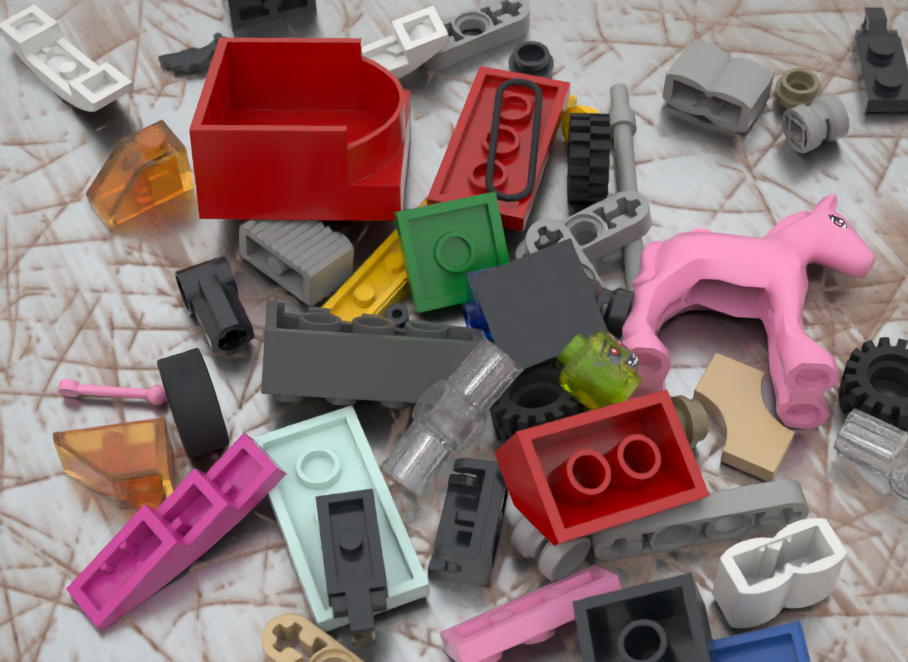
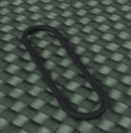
(534, 141)

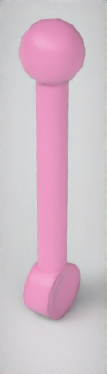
(72, 388)

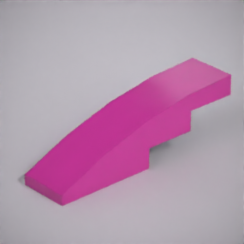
(169, 539)

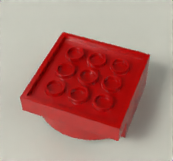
(299, 132)

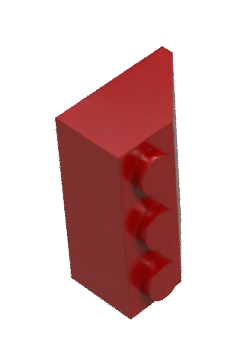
(601, 468)

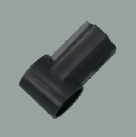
(214, 298)

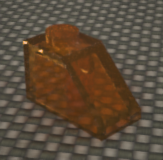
(140, 174)
(121, 461)

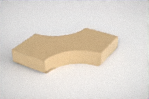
(750, 433)

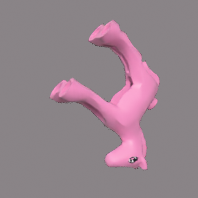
(749, 280)

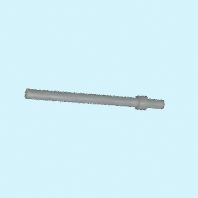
(622, 130)

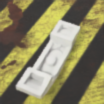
(414, 42)
(60, 64)

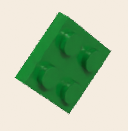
(446, 243)

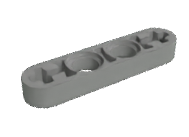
(717, 518)

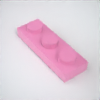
(525, 619)

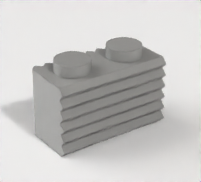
(298, 255)

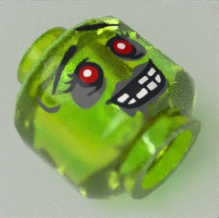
(599, 370)

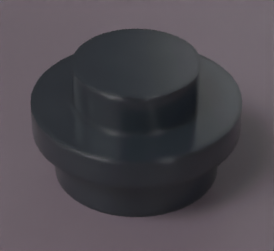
(531, 59)

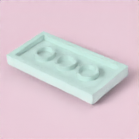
(331, 458)

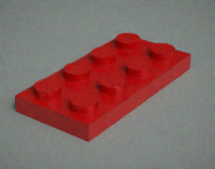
(466, 157)

